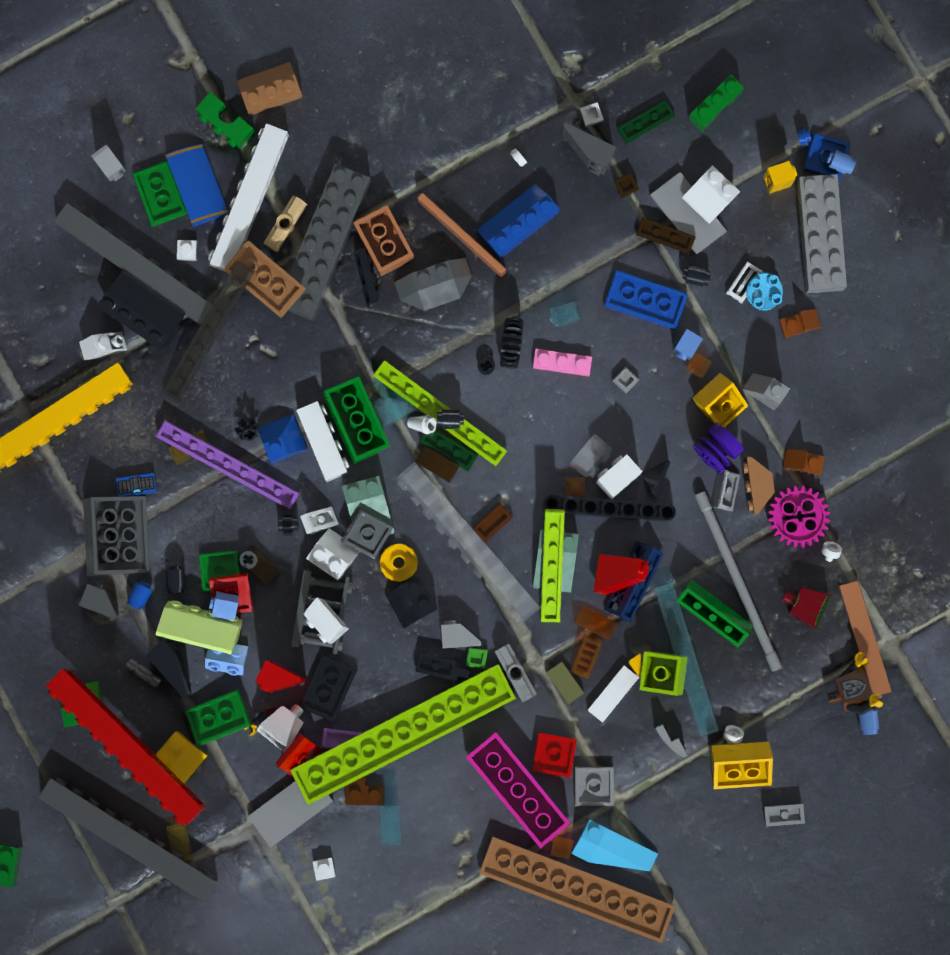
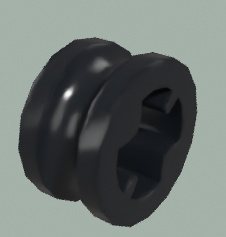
(490, 370)

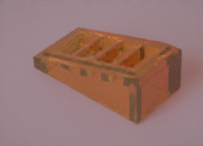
(592, 640)

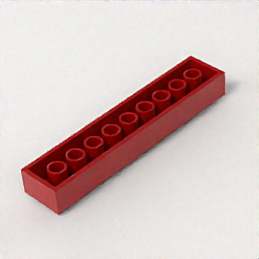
(125, 746)

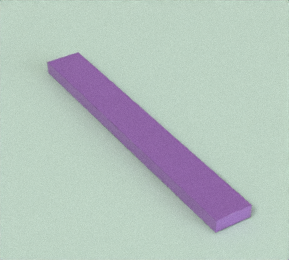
(227, 464)

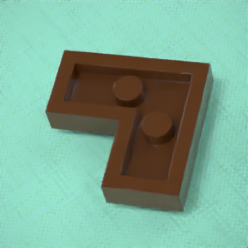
(361, 794)

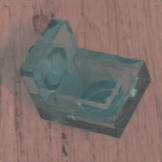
(565, 314)

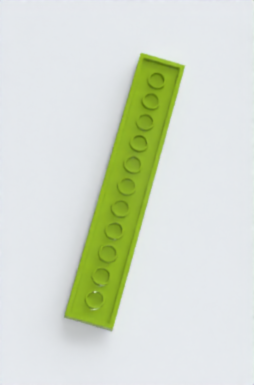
(402, 734)

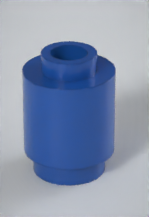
(139, 595)

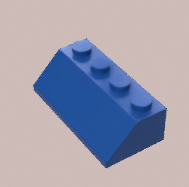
(518, 221)

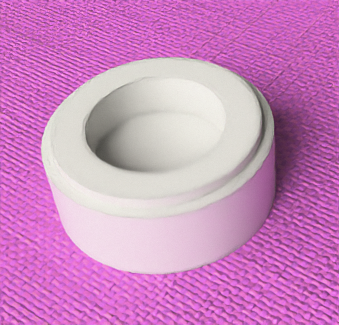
(518, 157)

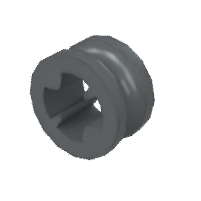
(248, 553)

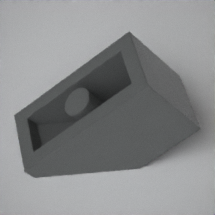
(98, 600)

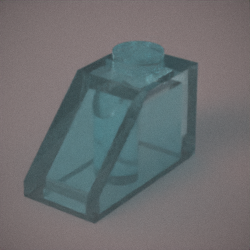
(392, 411)

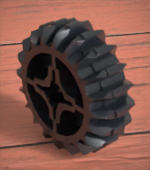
(511, 343)

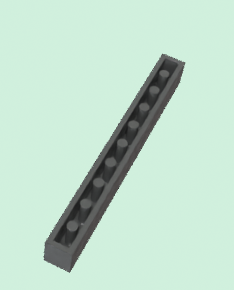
(133, 262)
(127, 838)

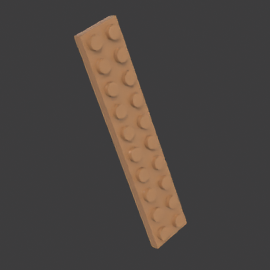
(577, 889)

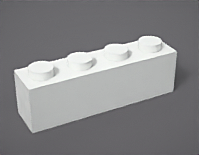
(322, 441)

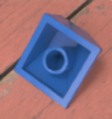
(282, 439)

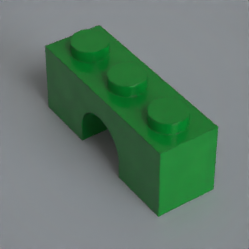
(715, 103)
(236, 132)

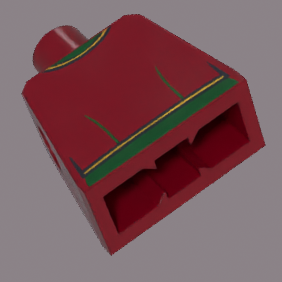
(807, 606)

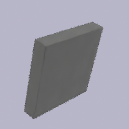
(367, 533)

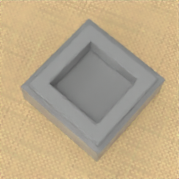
(625, 380)

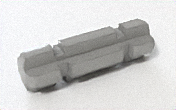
(143, 673)

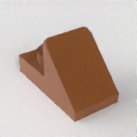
(800, 323)
(803, 461)

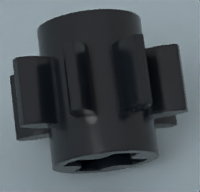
(247, 429)
(288, 524)

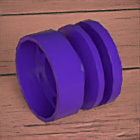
(720, 446)

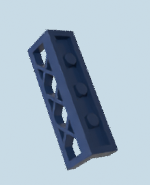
(633, 596)

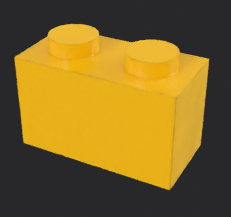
(780, 177)

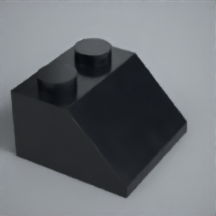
(411, 602)

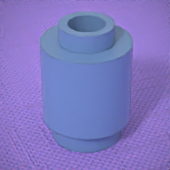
(841, 162)
(869, 722)

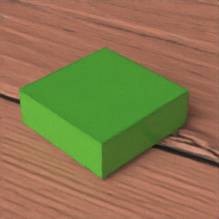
(476, 657)

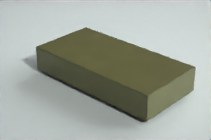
(565, 682)

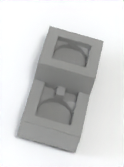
(675, 745)

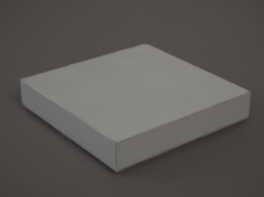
(594, 786)

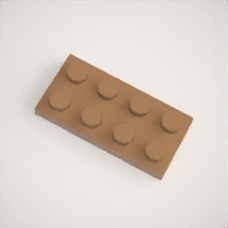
(270, 282)

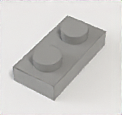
(784, 815)

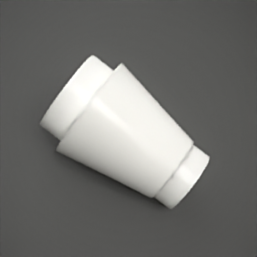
(424, 424)

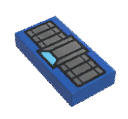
(136, 485)

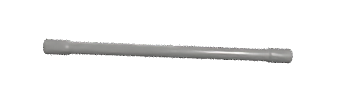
(770, 654)

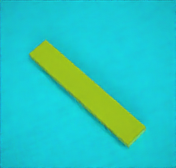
(552, 565)

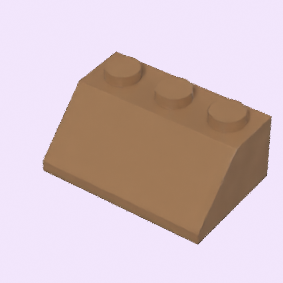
(269, 88)

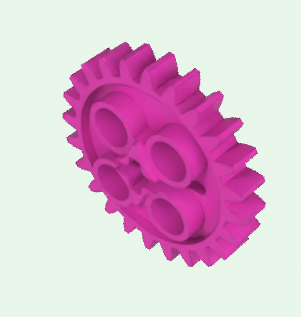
(796, 500)

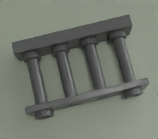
(305, 600)

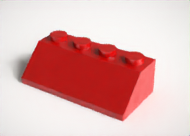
(276, 678)

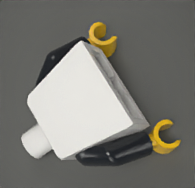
(279, 725)

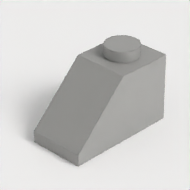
(108, 163)
(457, 636)

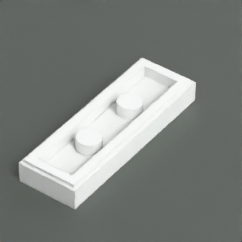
(613, 693)

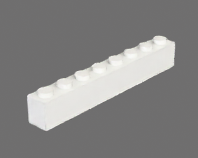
(250, 195)

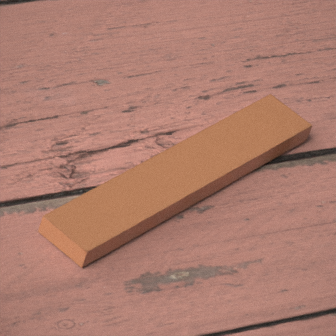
(462, 235)
(864, 637)

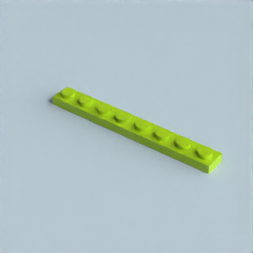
(430, 406)

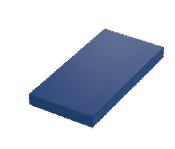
(645, 299)

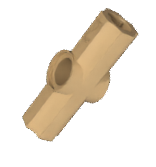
(291, 213)

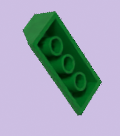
(356, 420)

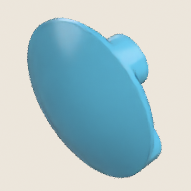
(764, 291)

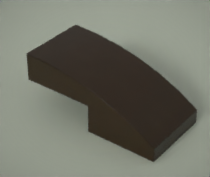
(437, 464)

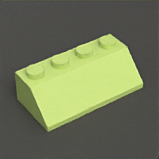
(198, 627)

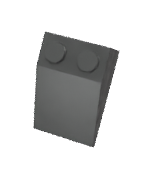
(592, 151)

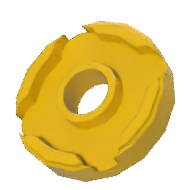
(410, 562)

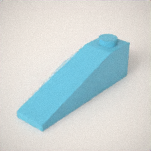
(609, 848)

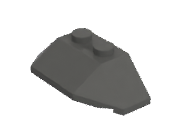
(435, 284)

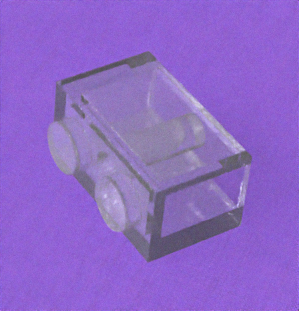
(591, 456)

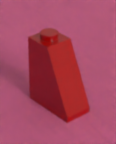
(618, 573)

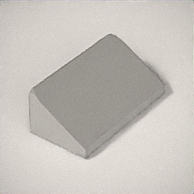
(725, 490)

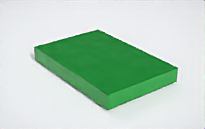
(159, 193)
(218, 717)

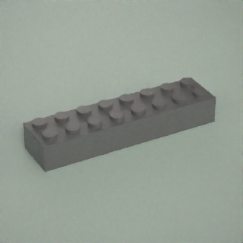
(327, 237)

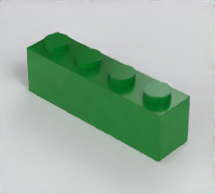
(714, 613)

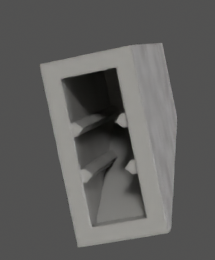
(766, 390)

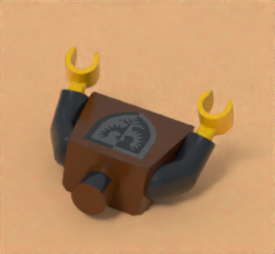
(854, 689)

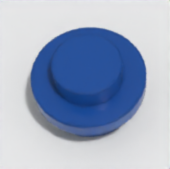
(804, 136)

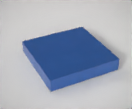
(819, 152)

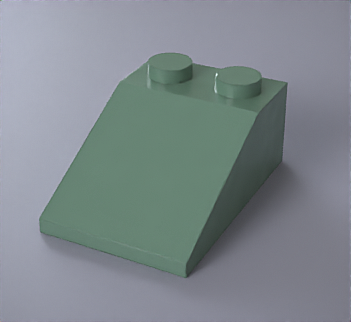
(369, 496)
(570, 545)

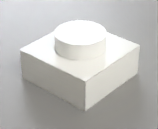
(591, 114)
(187, 250)
(324, 869)

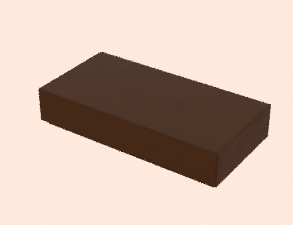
(492, 522)

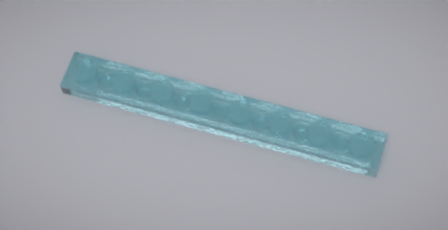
(682, 646)

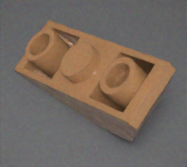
(759, 484)

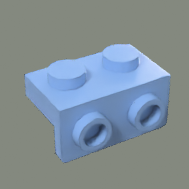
(228, 663)

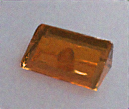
(596, 623)

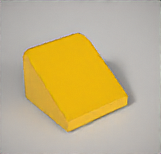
(636, 664)

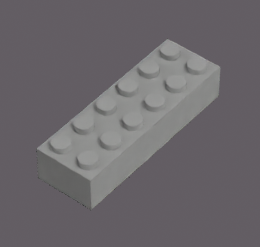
(821, 233)

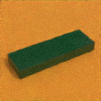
(646, 122)
(449, 449)

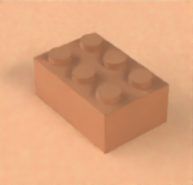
(383, 240)

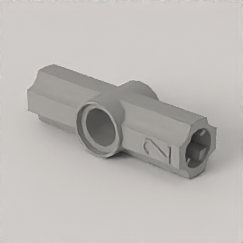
(522, 684)

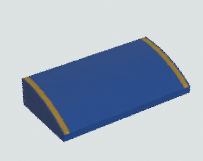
(197, 184)

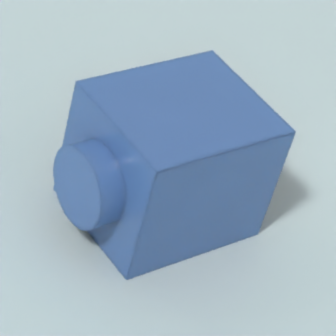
(687, 345)
(224, 605)

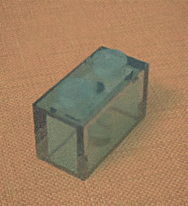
(390, 825)

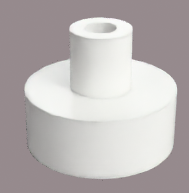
(831, 550)
(733, 734)

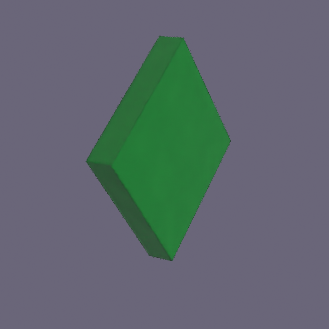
(217, 565)

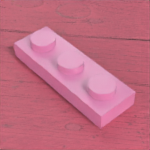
(562, 362)

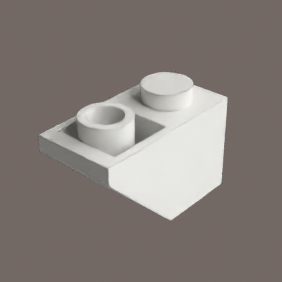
(102, 345)

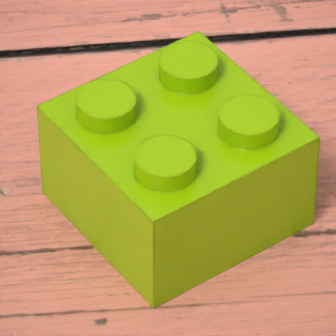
(663, 673)

